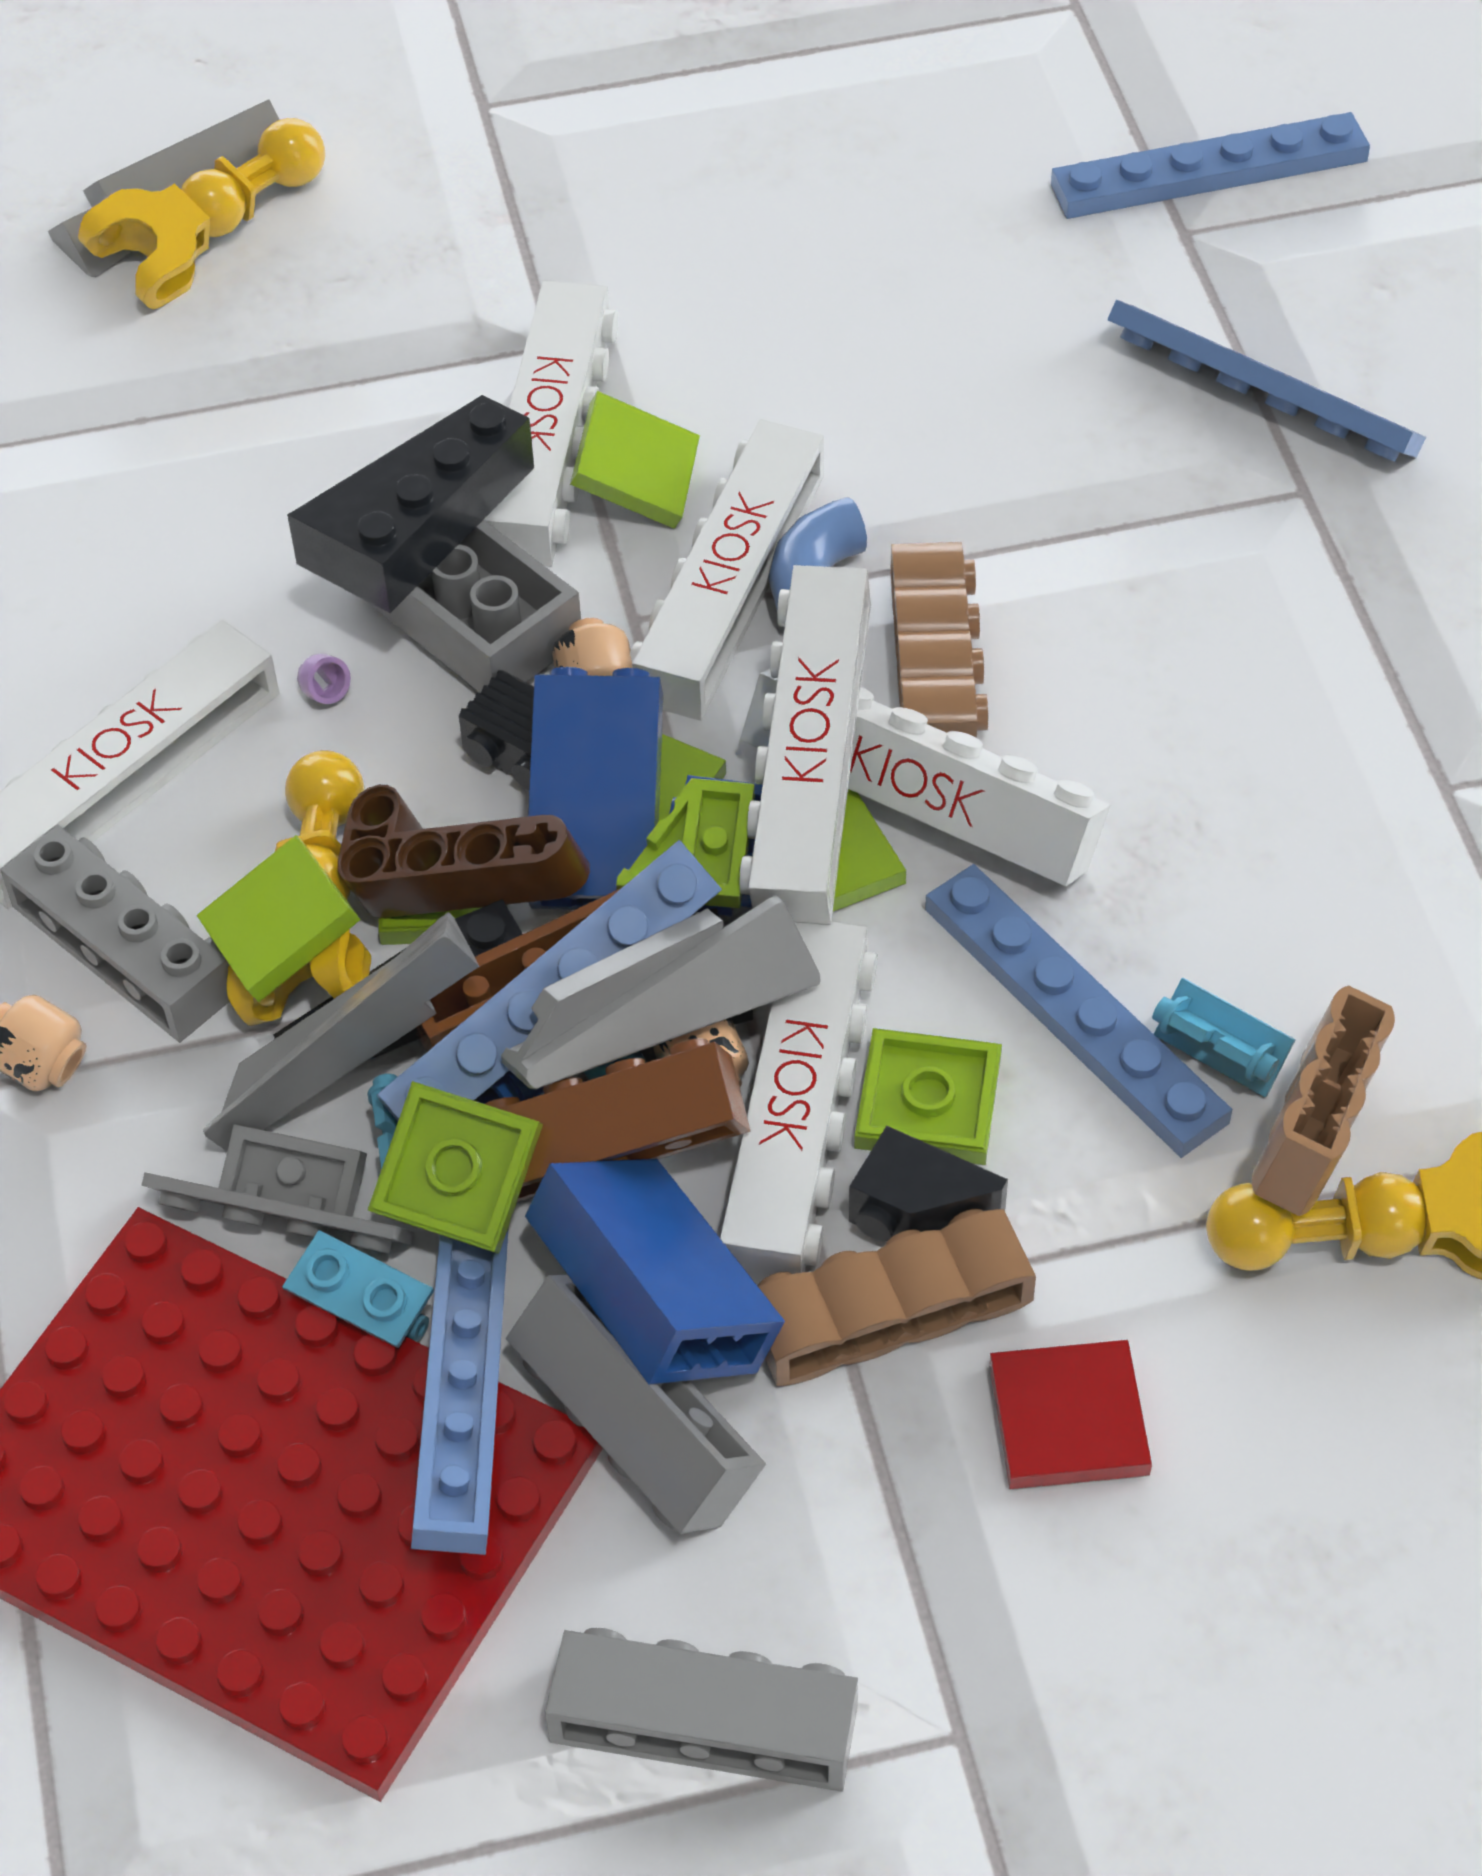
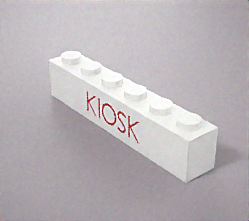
(554, 389)
(729, 565)
(809, 741)
(138, 742)
(963, 788)
(795, 1106)

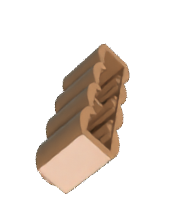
(935, 634)
(1323, 1101)
(896, 1295)

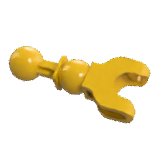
(177, 223)
(320, 796)
(1378, 1215)

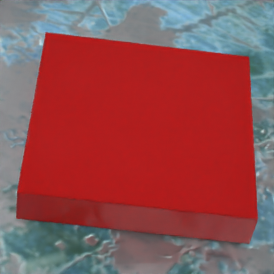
(1069, 1414)

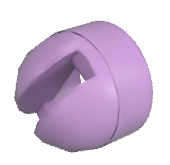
(331, 670)

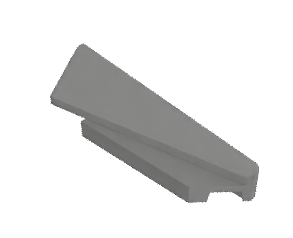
(232, 138)
(663, 991)
(344, 1032)

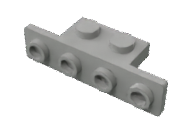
(289, 1179)

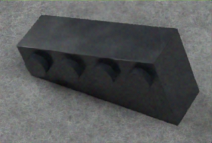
(414, 504)

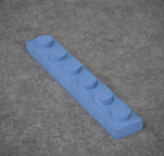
(1209, 165)
(1284, 391)
(1079, 1011)
(470, 1055)
(460, 1400)

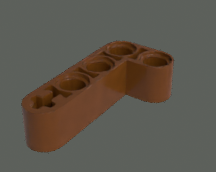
(413, 870)

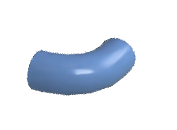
(818, 540)

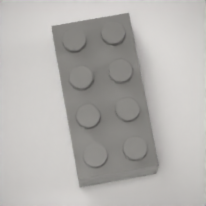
(489, 609)

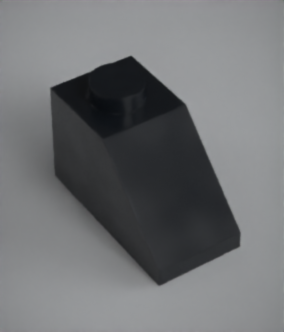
(917, 1187)

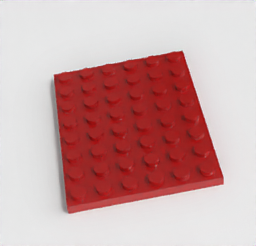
(235, 1502)

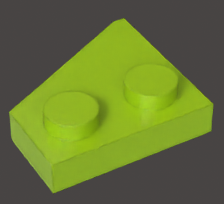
(712, 825)

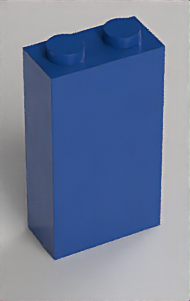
(597, 768)
(653, 1270)

